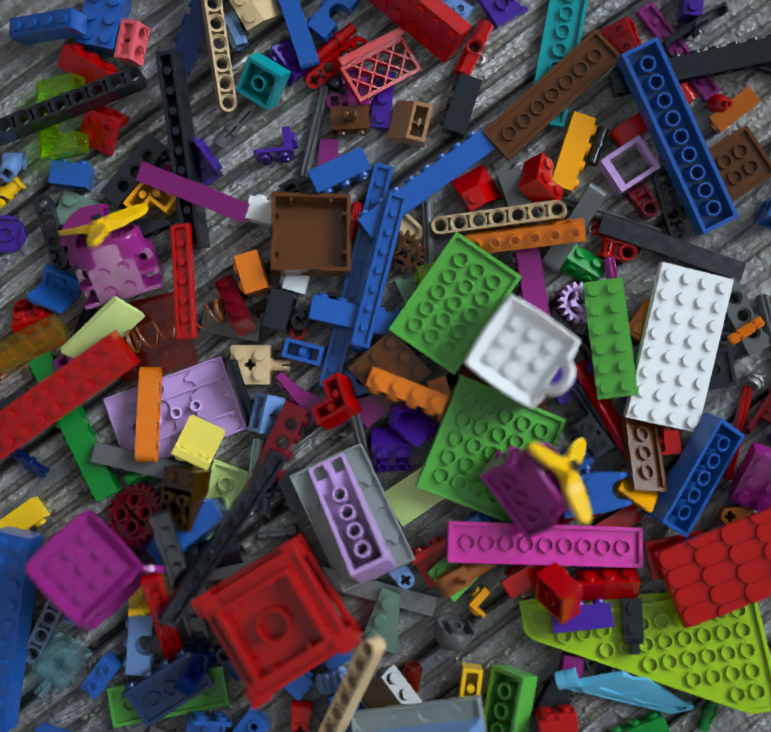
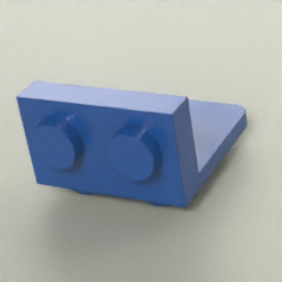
(57, 290)
(201, 722)

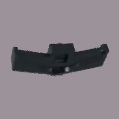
(695, 27)

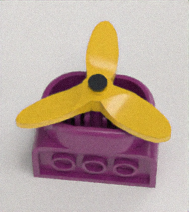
(115, 257)
(538, 485)

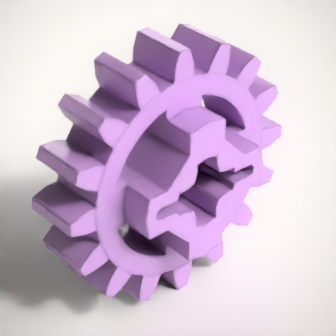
(571, 308)

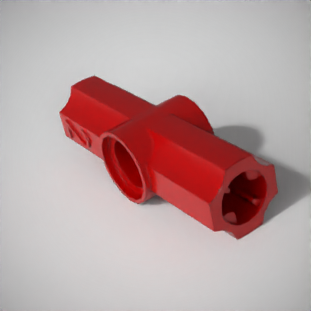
(478, 39)

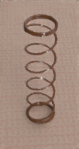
(138, 343)

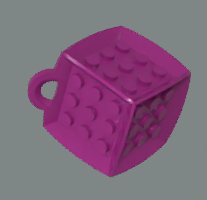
(87, 571)

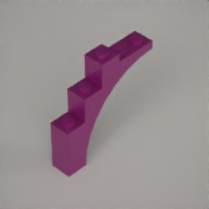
(370, 407)

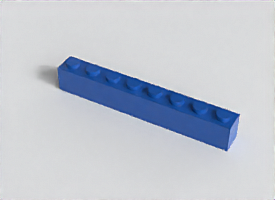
(431, 179)

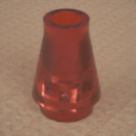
(413, 674)

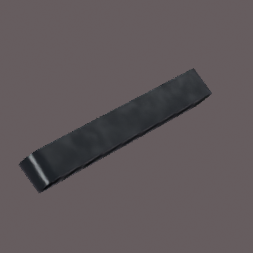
(73, 107)

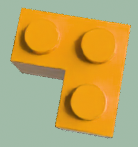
(152, 196)

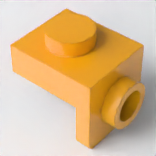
(478, 596)

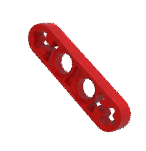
(331, 58)

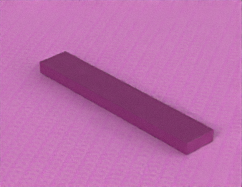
(659, 26)
(193, 192)

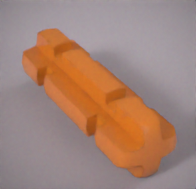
(745, 330)

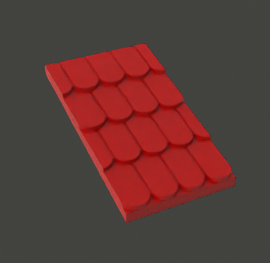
(719, 569)

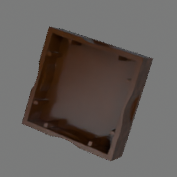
(310, 234)

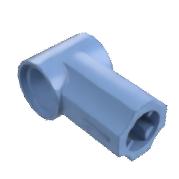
(234, 31)
(12, 164)

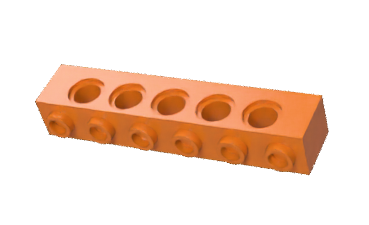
(529, 235)

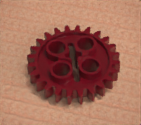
(148, 501)

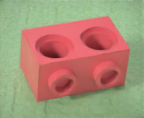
(132, 42)

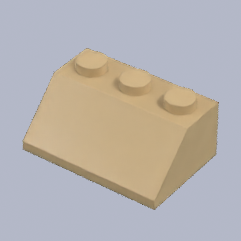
(256, 13)

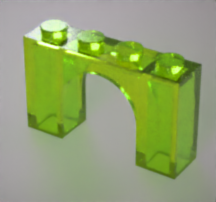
(51, 142)

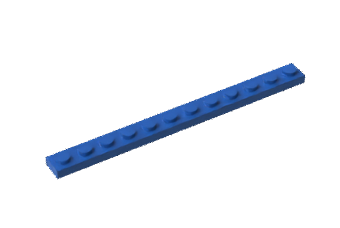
(355, 282)

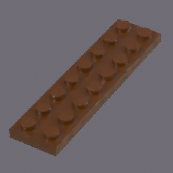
(552, 94)

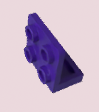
(283, 154)
(208, 164)
(412, 424)

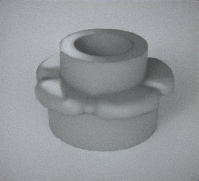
(755, 381)

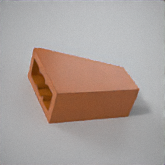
(741, 105)

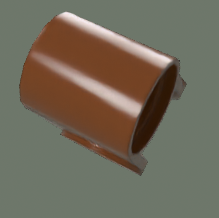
(734, 513)

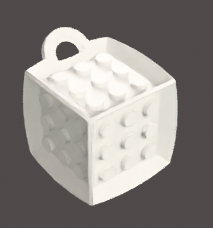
(523, 353)

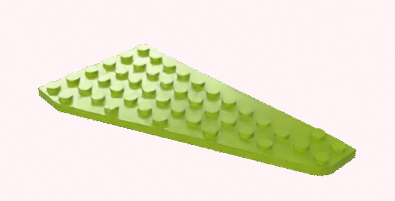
(715, 660)

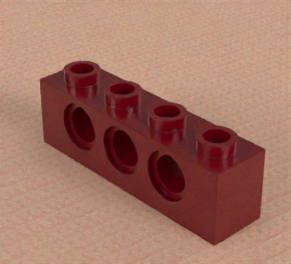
(280, 429)

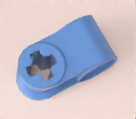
(397, 576)

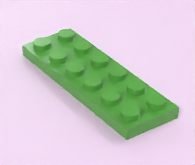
(610, 338)
(214, 697)

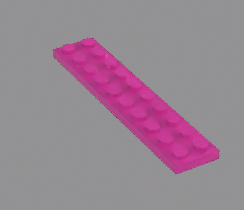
(562, 544)

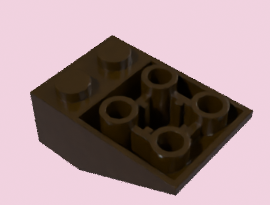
(184, 494)

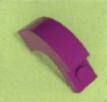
(77, 219)

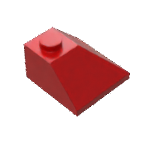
(476, 189)

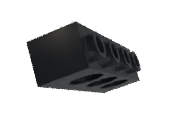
(125, 174)

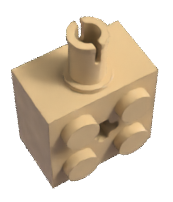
(264, 362)

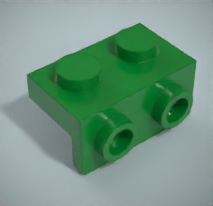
(583, 265)

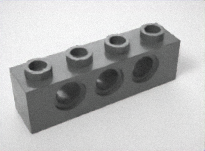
(742, 304)

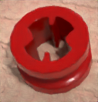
(291, 333)

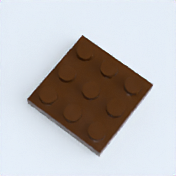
(741, 162)
(393, 356)

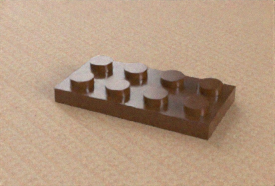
(643, 456)

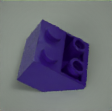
(390, 451)

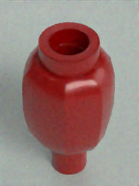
(718, 103)

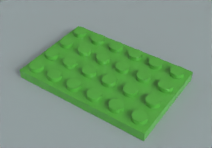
(455, 303)

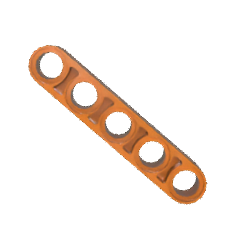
(148, 414)

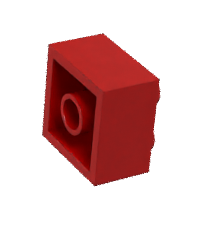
(559, 593)

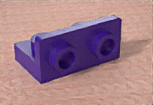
(285, 55)

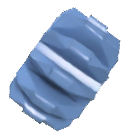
(329, 681)

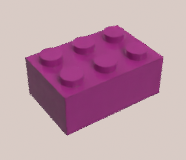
(753, 479)

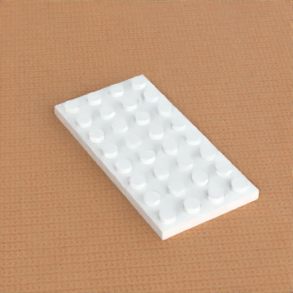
(678, 346)

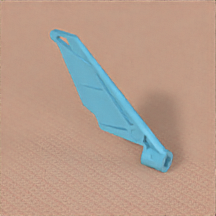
(624, 688)

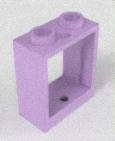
(613, 176)

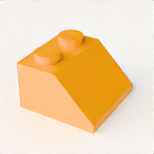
(641, 499)

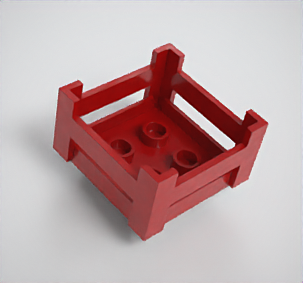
(278, 618)

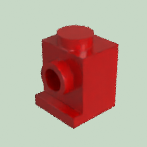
(669, 441)

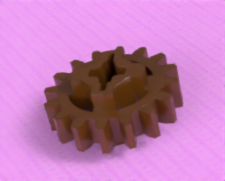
(408, 258)

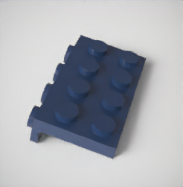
(154, 693)

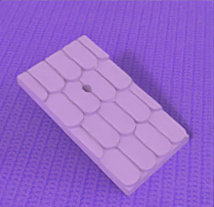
(196, 391)

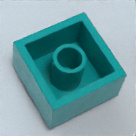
(262, 80)

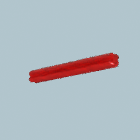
(739, 424)

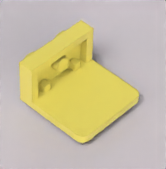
(198, 442)

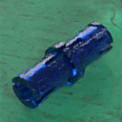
(30, 463)

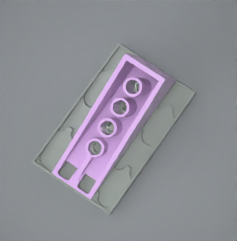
(352, 518)

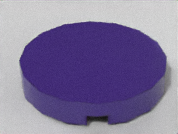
(12, 234)

